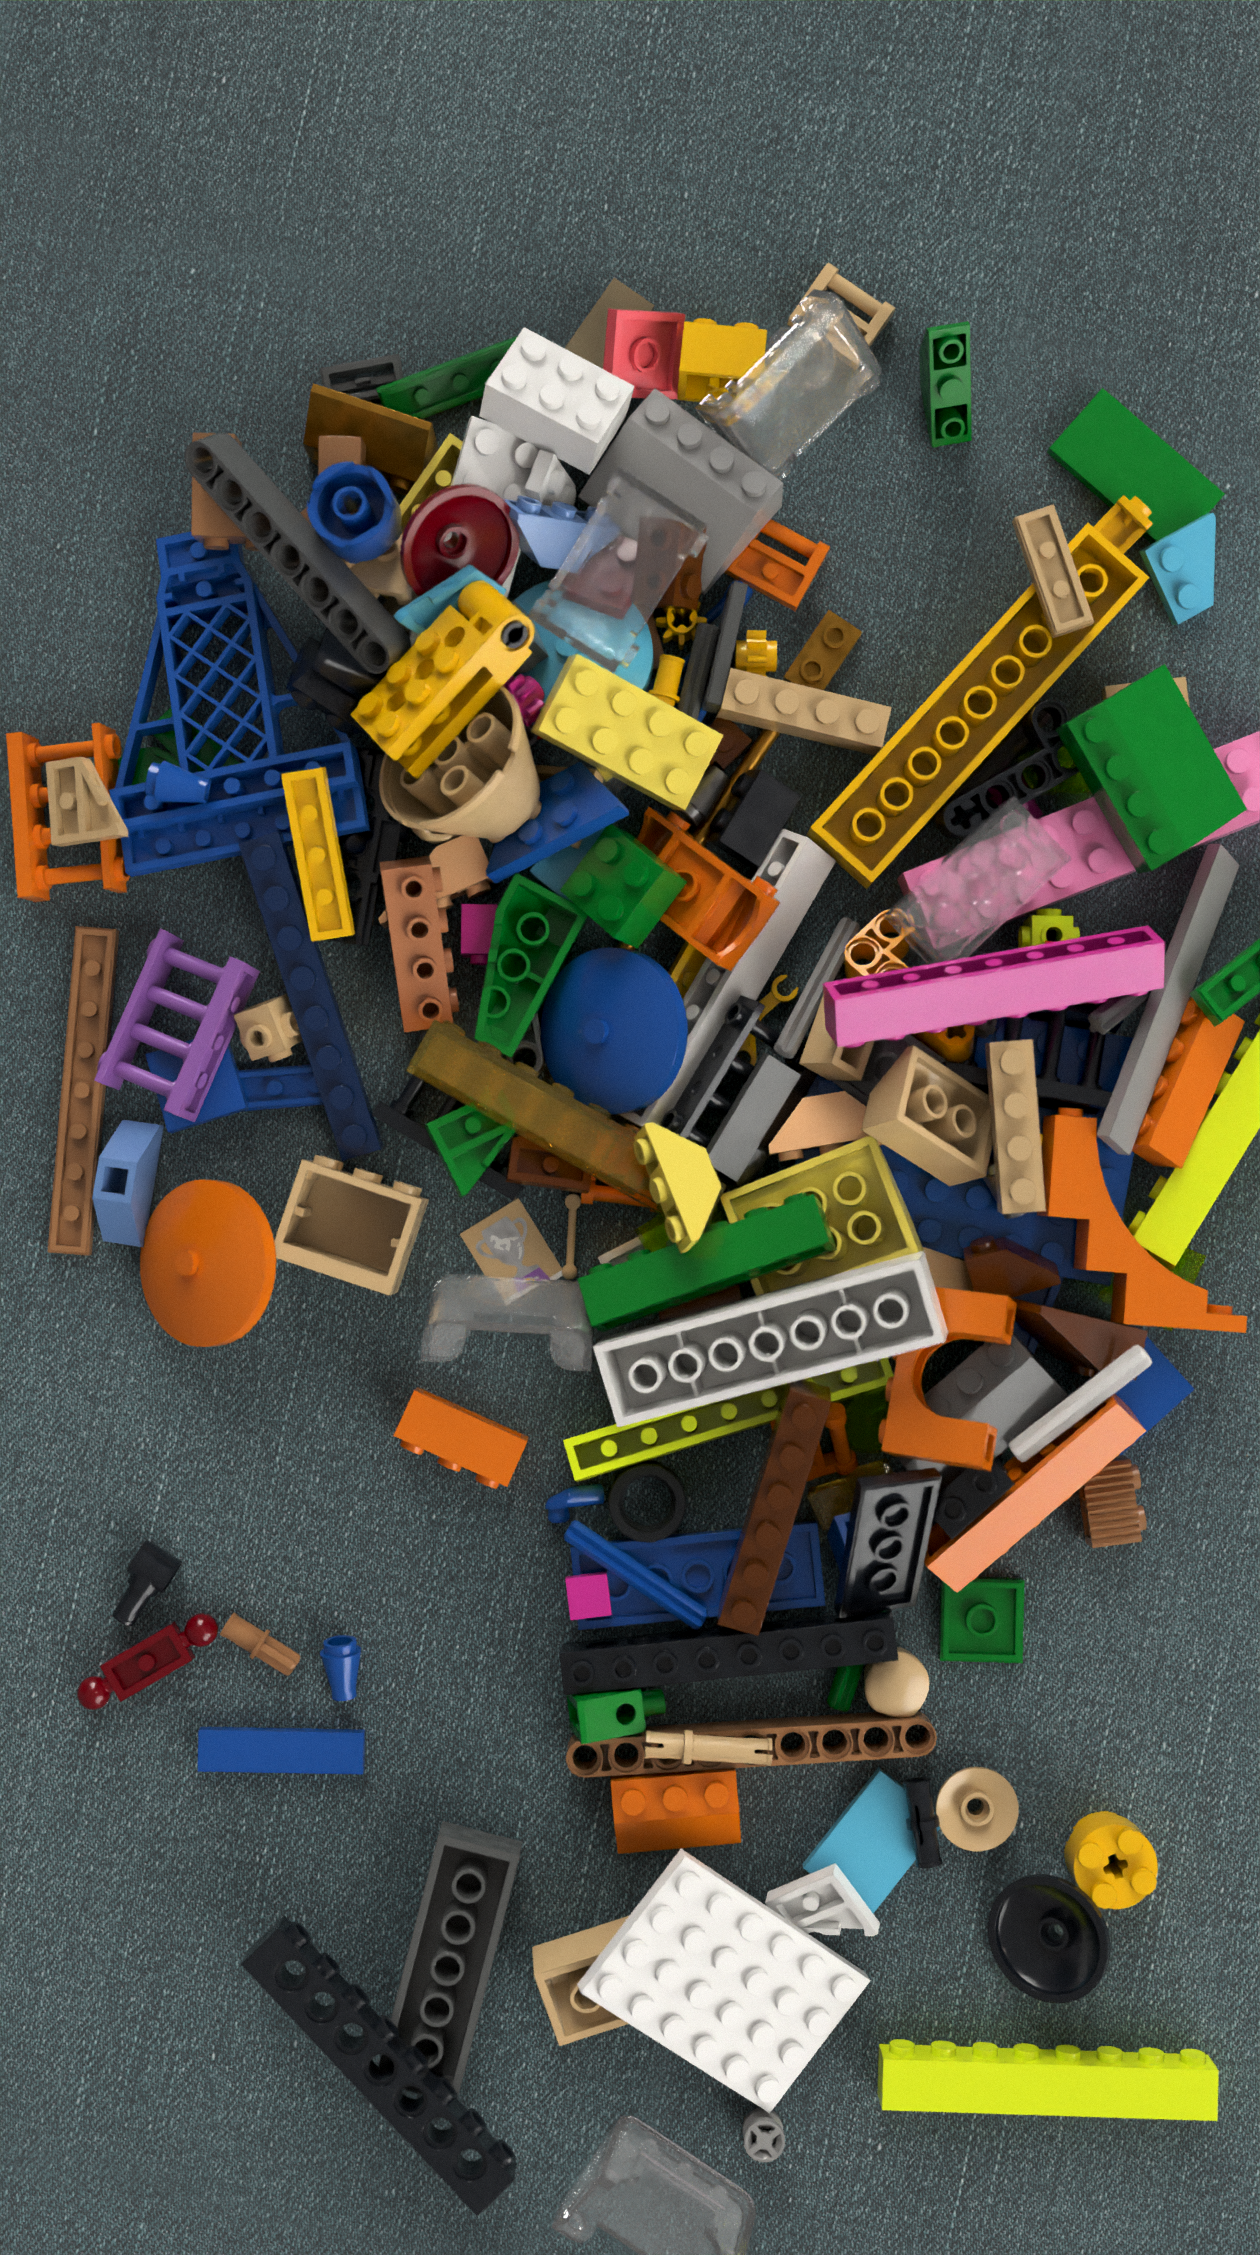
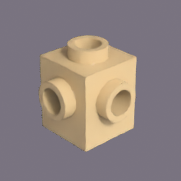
(269, 1029)

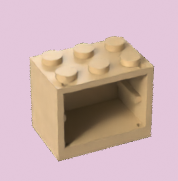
(350, 1224)

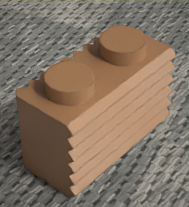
(1111, 1507)

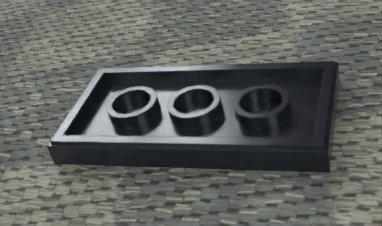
(886, 1541)

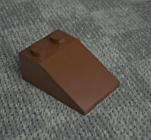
(1076, 1338)

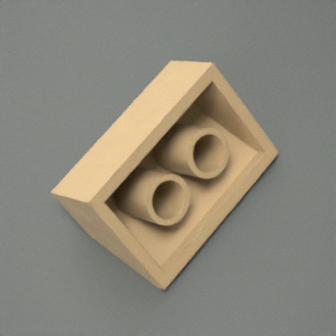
(931, 1118)
(559, 1968)

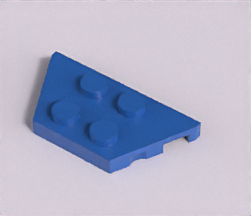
(571, 809)

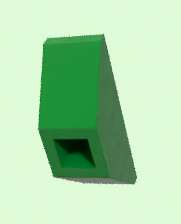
(946, 383)

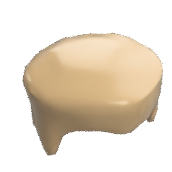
(896, 1686)

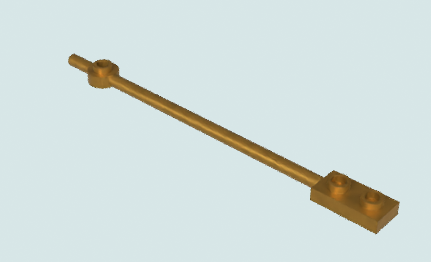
(812, 668)

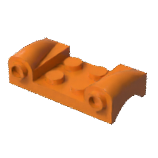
(717, 906)

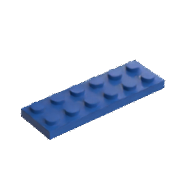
(699, 1568)

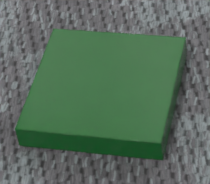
(982, 1621)

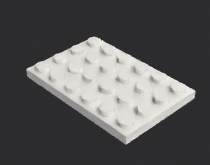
(723, 1981)

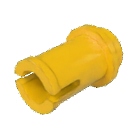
(668, 679)

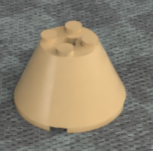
(477, 785)

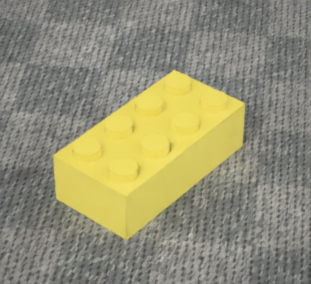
(626, 732)

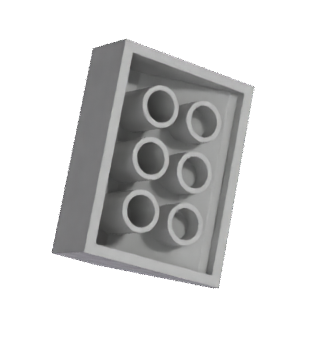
(695, 471)

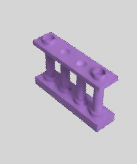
(215, 1031)

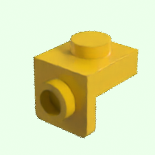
(1125, 522)

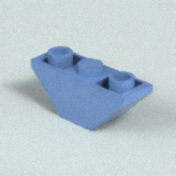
(547, 531)
(127, 1182)

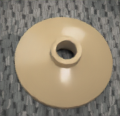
(989, 1824)

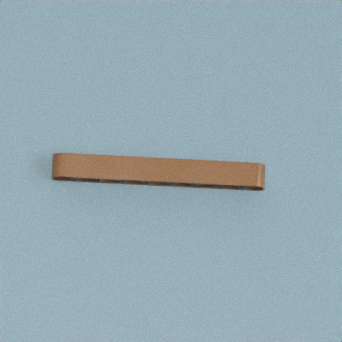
(808, 1752)

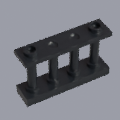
(722, 1055)
(1050, 1091)
(399, 1116)

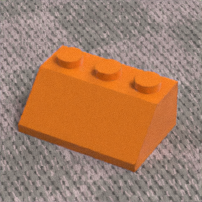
(675, 1810)

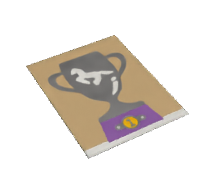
(511, 1245)

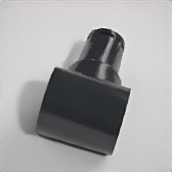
(149, 1574)

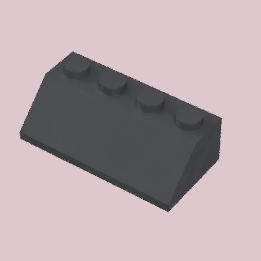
(993, 1387)

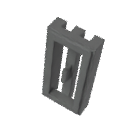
(362, 367)

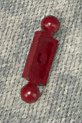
(147, 1661)

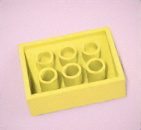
(859, 1204)

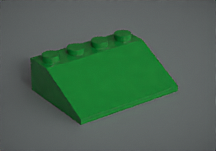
(1151, 770)

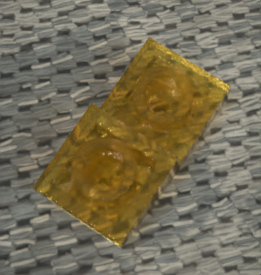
(837, 1496)

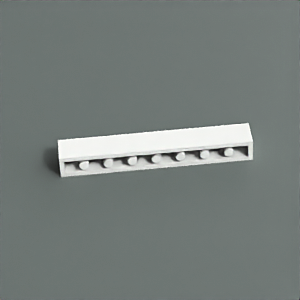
(797, 871)

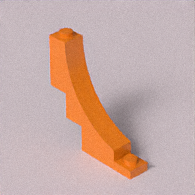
(1142, 1286)

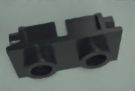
(970, 1496)

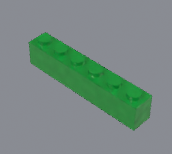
(717, 1261)

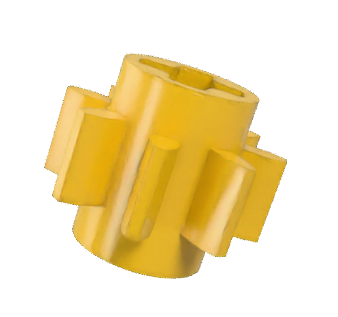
(681, 633)
(756, 653)

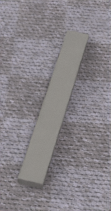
(1167, 1005)

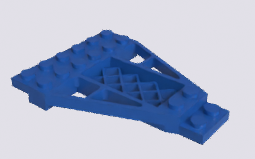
(243, 797)

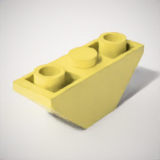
(679, 1180)

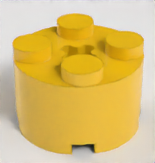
(1128, 1877)

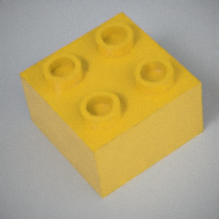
(716, 355)

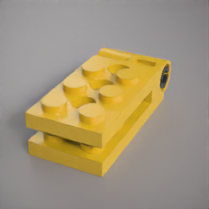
(446, 677)

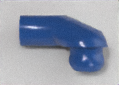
(573, 1497)

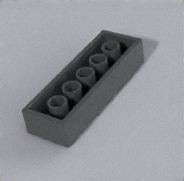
(454, 1947)

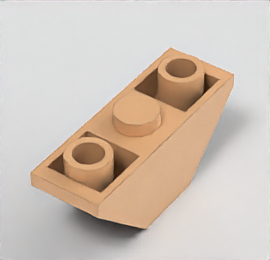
(820, 1123)

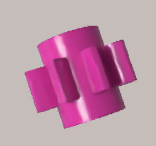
(528, 696)

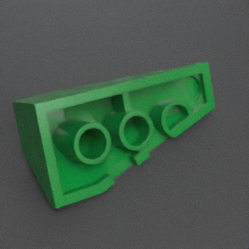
(526, 952)

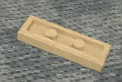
(1053, 571)

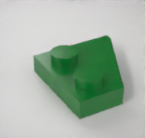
(467, 1144)

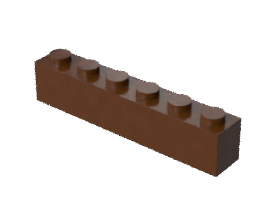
(774, 1505)

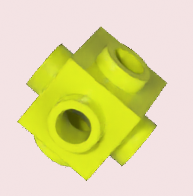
(1035, 927)

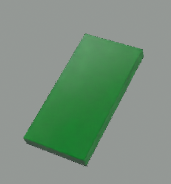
(1122, 456)

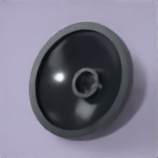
(1033, 1954)

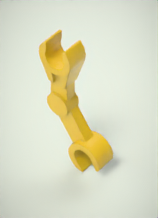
(770, 1001)

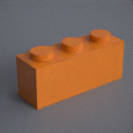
(460, 1438)

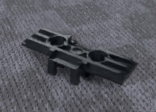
(368, 848)

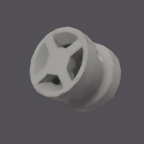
(766, 2144)

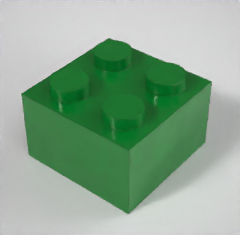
(623, 886)

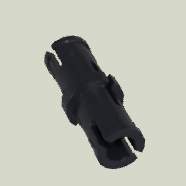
(922, 1822)

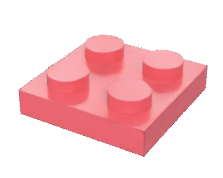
(645, 349)

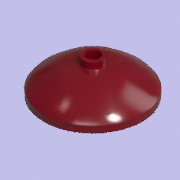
(480, 537)

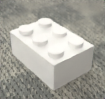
(556, 400)

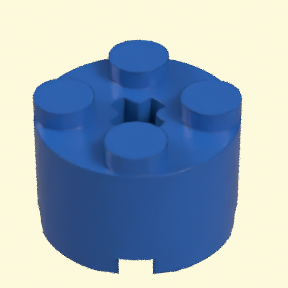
(367, 532)

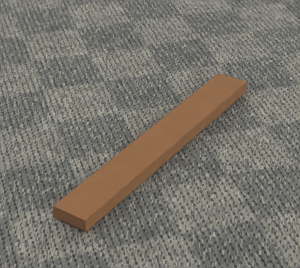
(81, 1096)

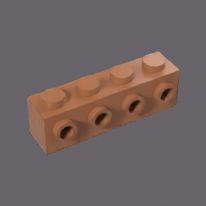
(417, 942)

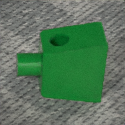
(596, 1717)

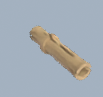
(707, 1748)

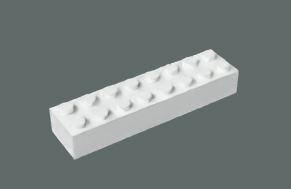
(771, 1339)

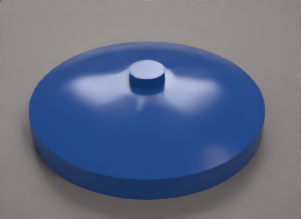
(614, 1029)

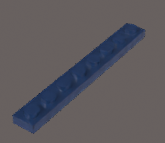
(311, 995)

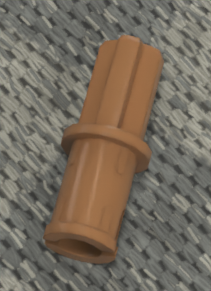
(260, 1644)

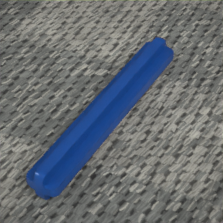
(635, 1574)

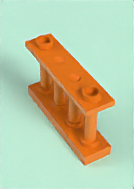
(28, 822)

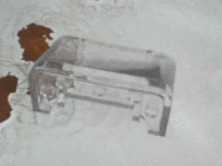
(796, 386)
(619, 570)
(508, 1305)
(656, 2198)

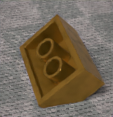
(394, 441)

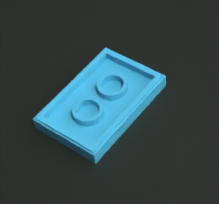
(870, 1840)

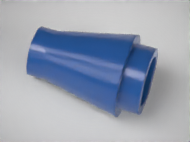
(173, 784)
(341, 1665)

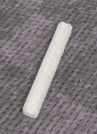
(1080, 1403)

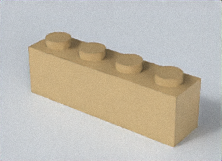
(804, 712)
(1015, 1126)

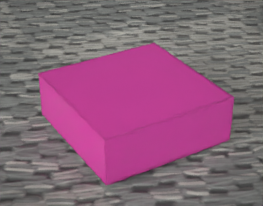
(588, 1595)

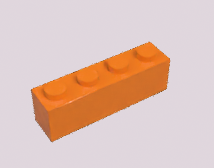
(1186, 1087)

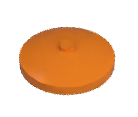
(208, 1263)

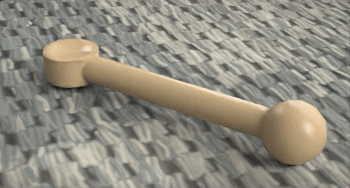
(573, 1203)

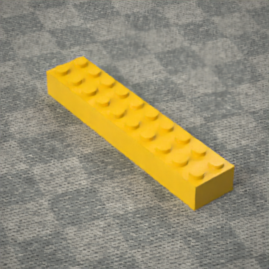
(968, 716)

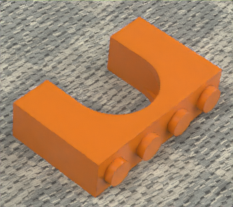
(911, 1425)

